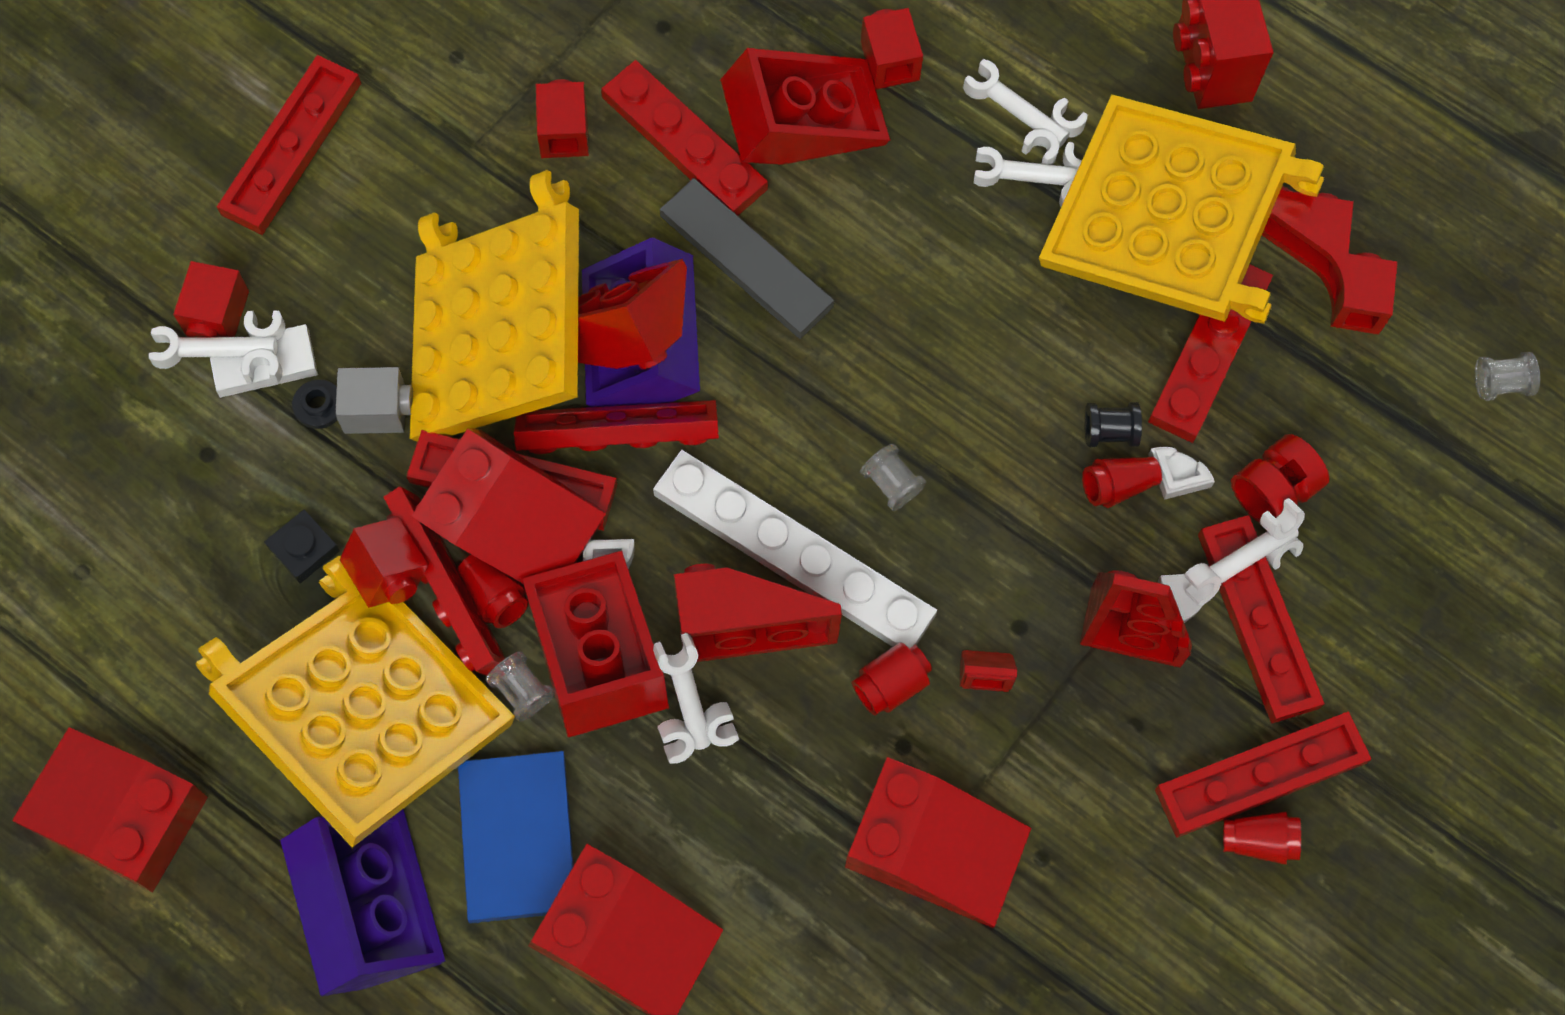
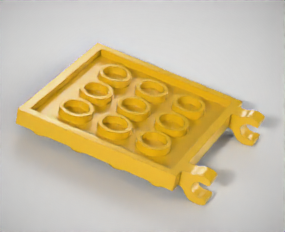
(1174, 208)
(496, 317)
(357, 706)

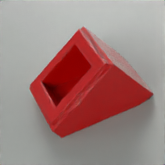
(987, 671)

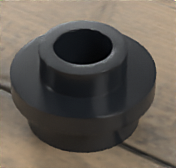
(315, 417)

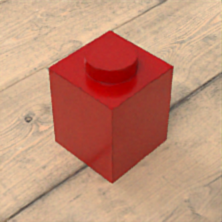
(891, 47)
(562, 119)
(211, 301)
(383, 562)

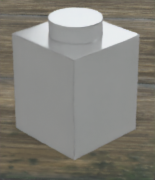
(372, 400)

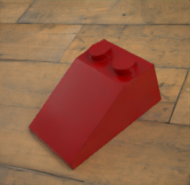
(801, 106)
(507, 509)
(748, 615)
(596, 644)
(111, 808)
(937, 843)
(626, 934)

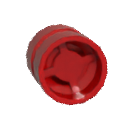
(1287, 471)

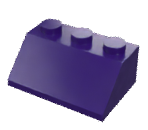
(672, 377)
(361, 905)

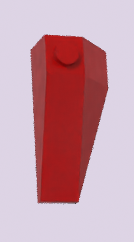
(634, 319)
(1135, 619)

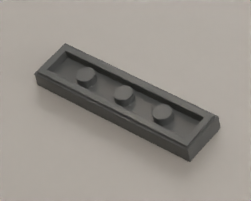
(747, 258)

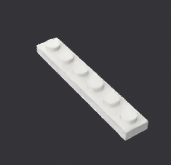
(793, 551)

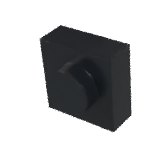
(302, 546)

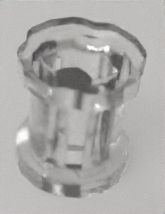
(1507, 376)
(893, 477)
(520, 686)

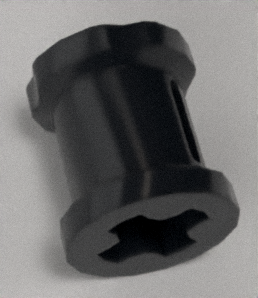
(1113, 424)

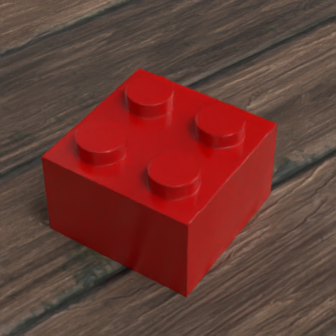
(1223, 50)

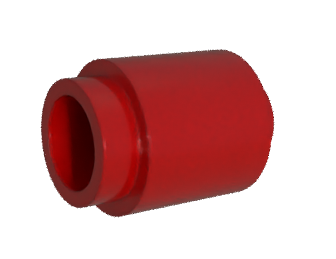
(892, 678)

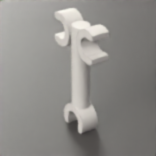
(1046, 131)
(1027, 171)
(257, 349)
(1279, 538)
(698, 728)

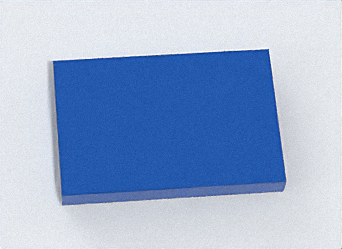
(514, 834)

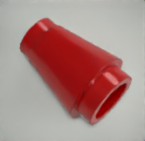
(1119, 479)
(493, 592)
(1264, 837)

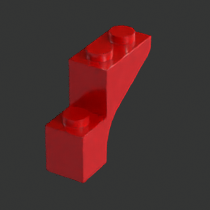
(1318, 236)

